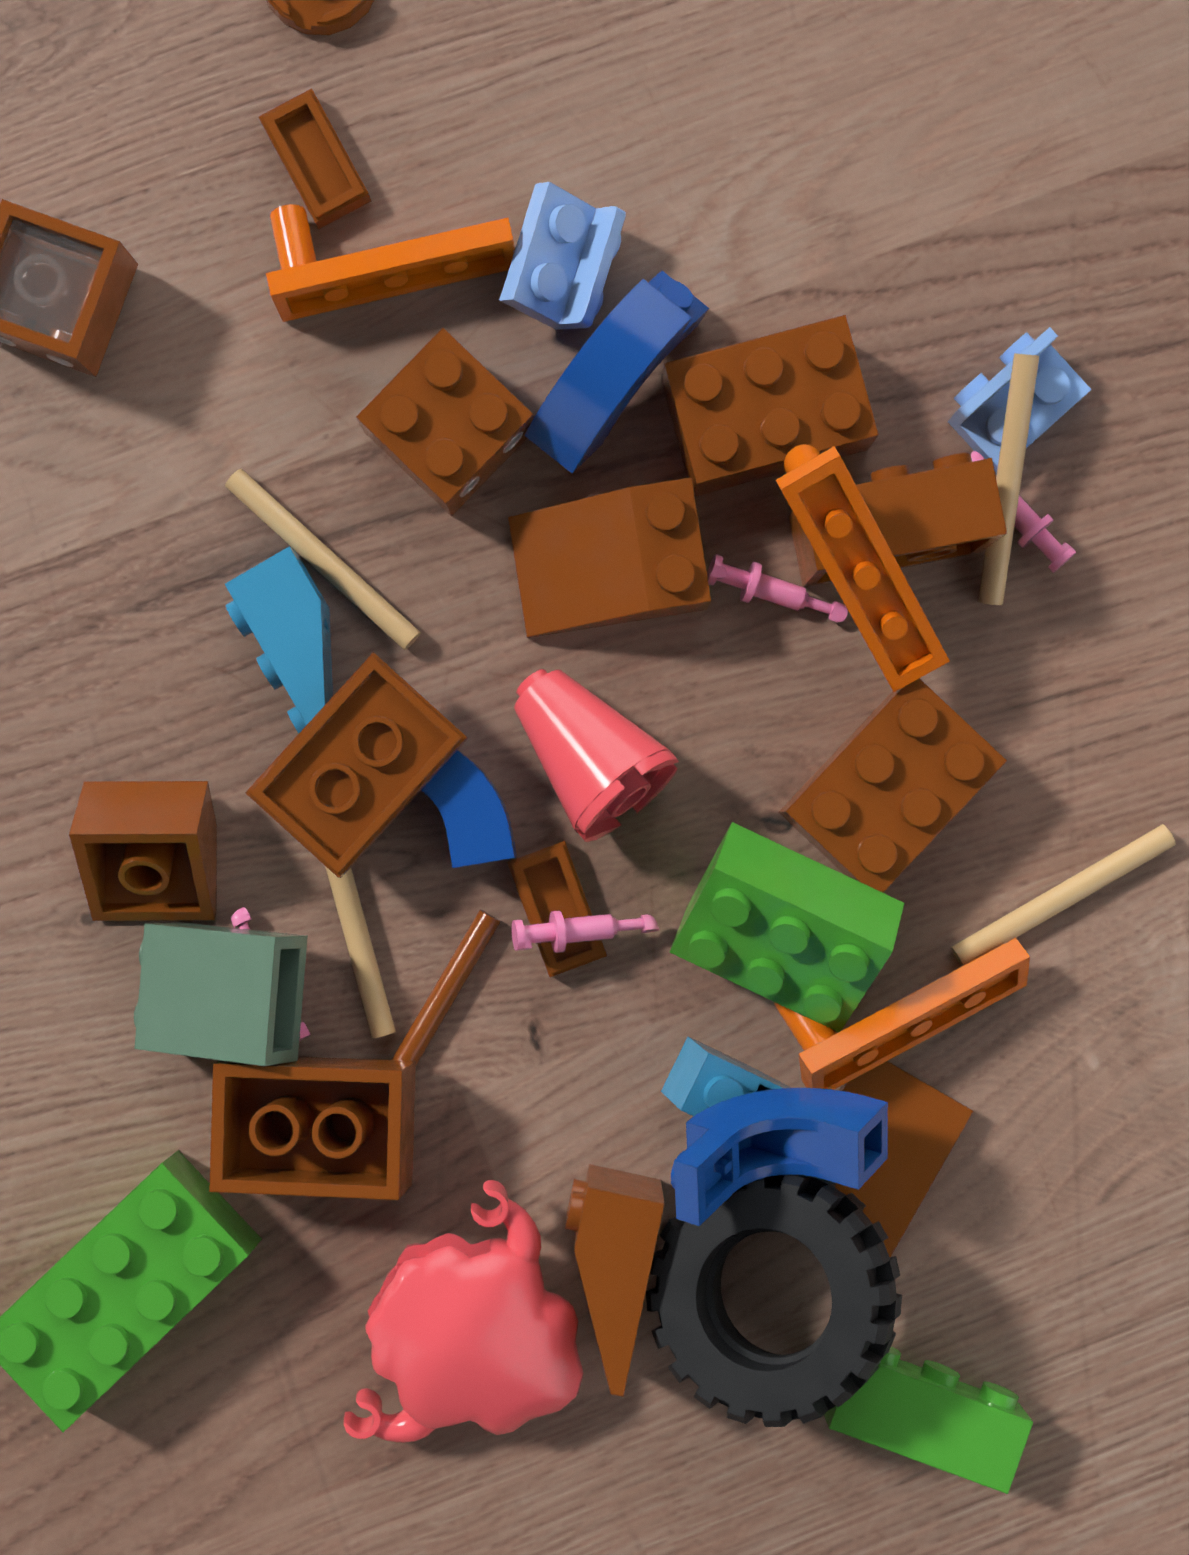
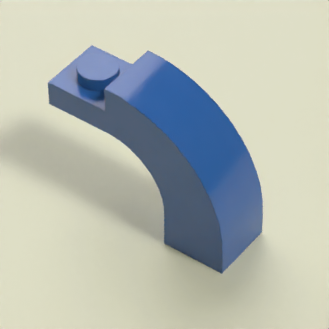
(613, 368)
(472, 813)
(776, 1134)

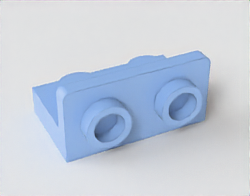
(562, 258)
(985, 401)

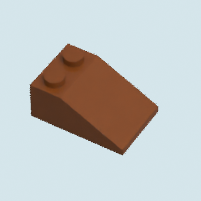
(611, 559)
(614, 1249)

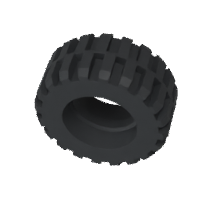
(724, 1361)

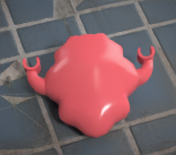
(470, 1334)

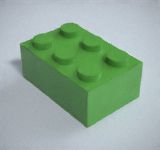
(788, 928)

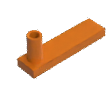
(316, 287)
(860, 564)
(839, 1057)

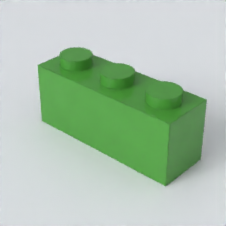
(938, 1420)

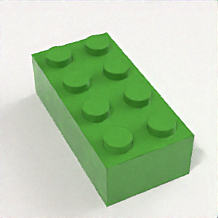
(121, 1289)

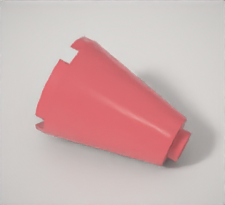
(590, 752)

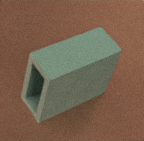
(220, 993)

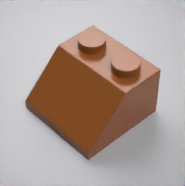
(147, 850)

